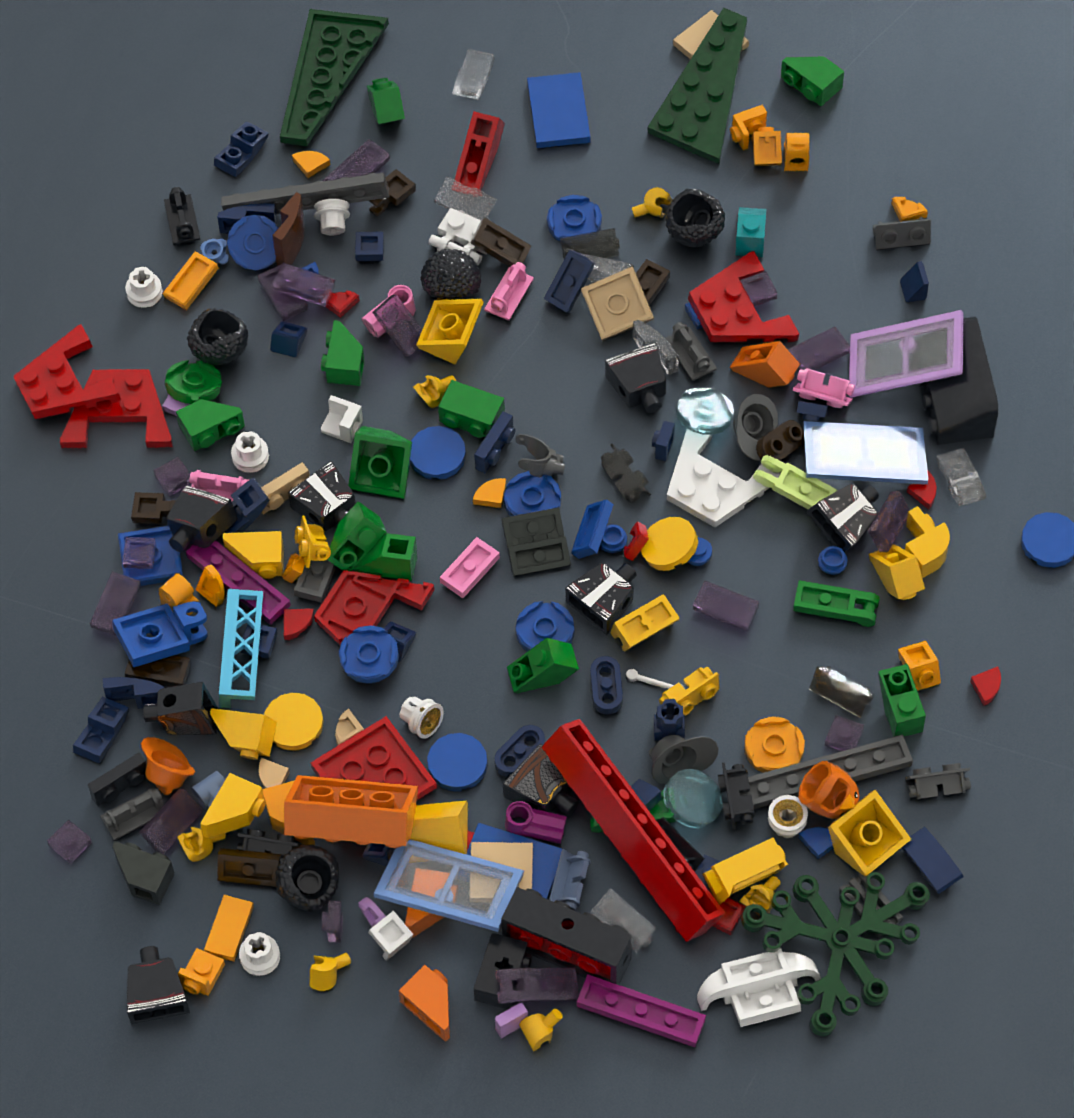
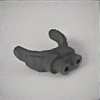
(547, 459)

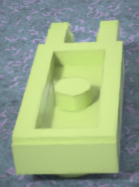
(792, 483)

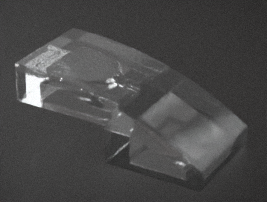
(474, 74)
(464, 199)
(645, 335)
(961, 477)

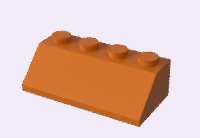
(350, 811)

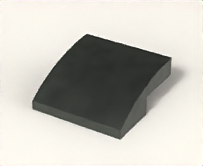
(536, 541)

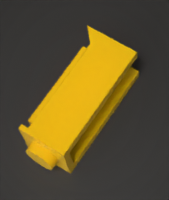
(745, 869)

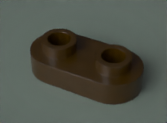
(784, 438)

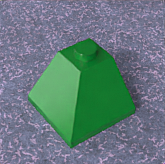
(380, 462)

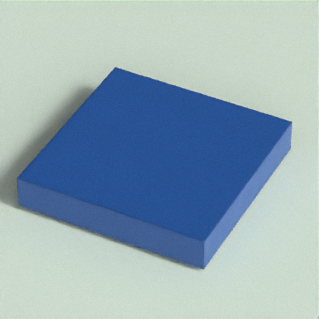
(166, 560)

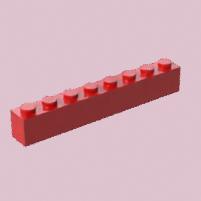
(633, 830)

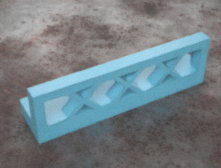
(230, 649)

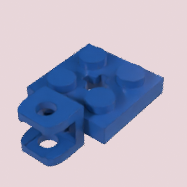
(171, 628)

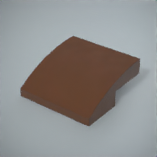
(291, 233)

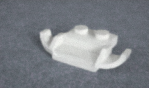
(759, 985)

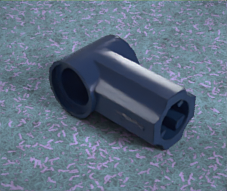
(669, 720)

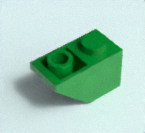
(813, 76)
(385, 100)
(345, 357)
(208, 422)
(355, 537)
(391, 557)
(543, 666)
(901, 701)

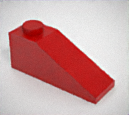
(479, 149)

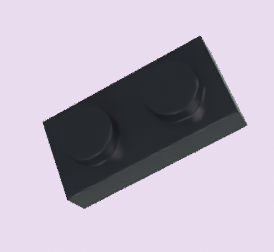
(126, 774)

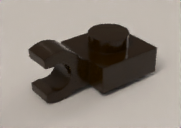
(399, 189)
(150, 508)

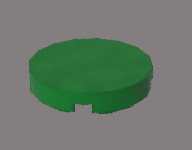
(193, 381)

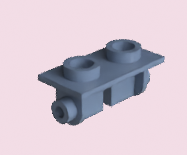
(567, 881)

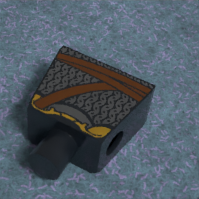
(183, 710)
(540, 785)

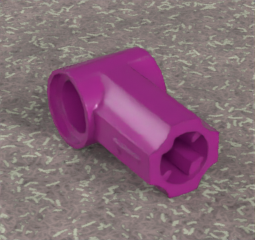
(538, 823)

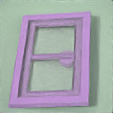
(906, 353)

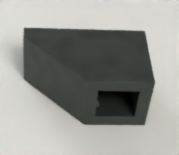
(144, 873)

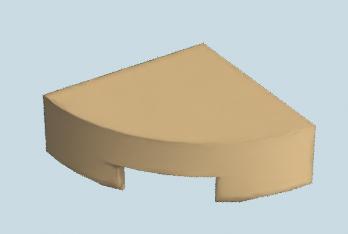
(347, 727)
(272, 773)

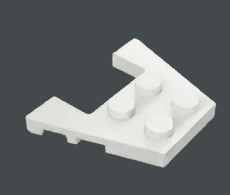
(707, 488)

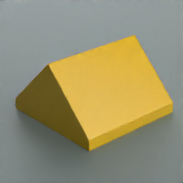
(449, 328)
(442, 825)
(867, 834)

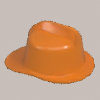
(165, 764)

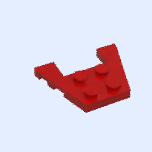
(728, 311)
(51, 384)
(138, 404)
(363, 600)

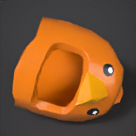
(828, 790)

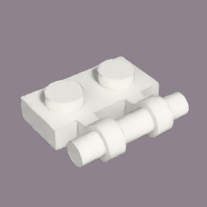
(460, 229)

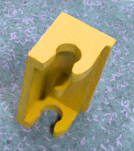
(644, 622)

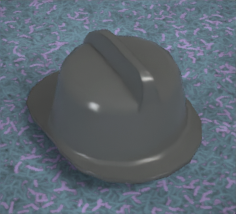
(752, 421)
(676, 754)

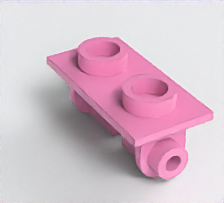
(509, 292)
(834, 393)
(216, 484)

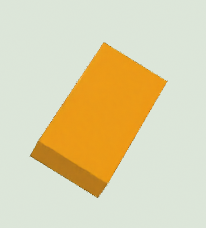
(190, 280)
(229, 927)

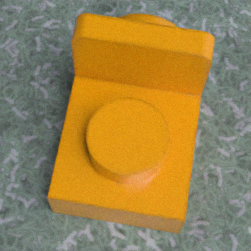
(747, 123)
(767, 147)
(922, 664)
(201, 972)

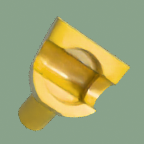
(652, 202)
(433, 389)
(196, 845)
(761, 894)
(324, 971)
(539, 1027)

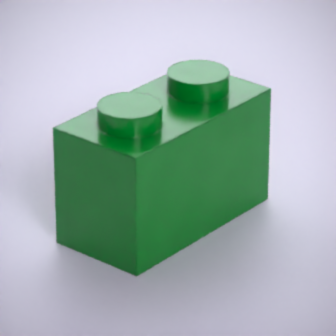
(470, 409)

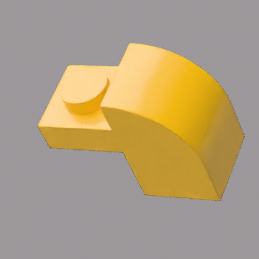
(929, 543)

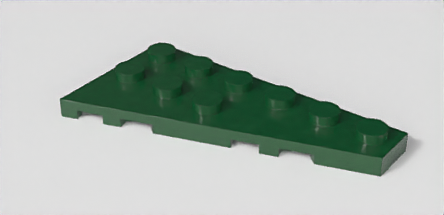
(327, 62)
(701, 99)

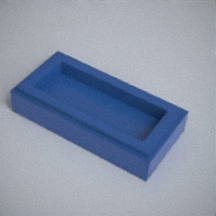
(592, 529)

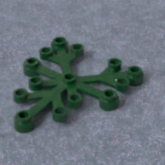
(871, 920)

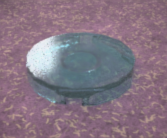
(704, 411)
(693, 798)

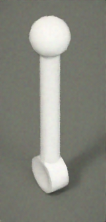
(632, 675)

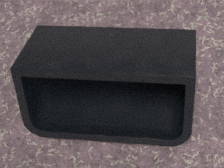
(964, 404)

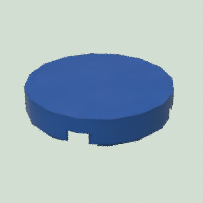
(573, 216)
(252, 242)
(437, 452)
(531, 494)
(1049, 539)
(542, 622)
(369, 654)
(457, 762)

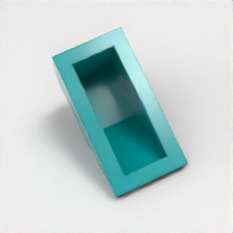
(750, 231)

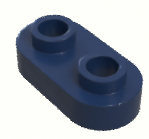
(606, 687)
(516, 749)

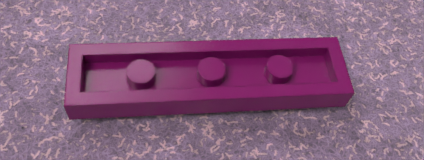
(239, 576)
(641, 1010)

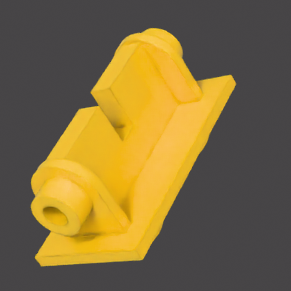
(311, 542)
(701, 685)

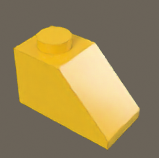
(259, 551)
(898, 572)
(246, 732)
(233, 807)

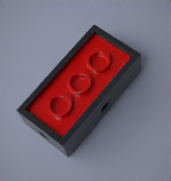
(567, 937)

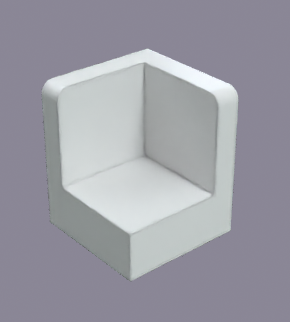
(343, 419)
(391, 934)

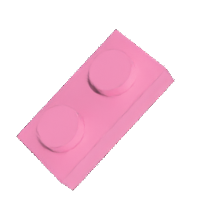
(469, 567)

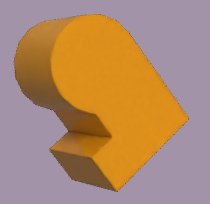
(796, 146)
(176, 592)

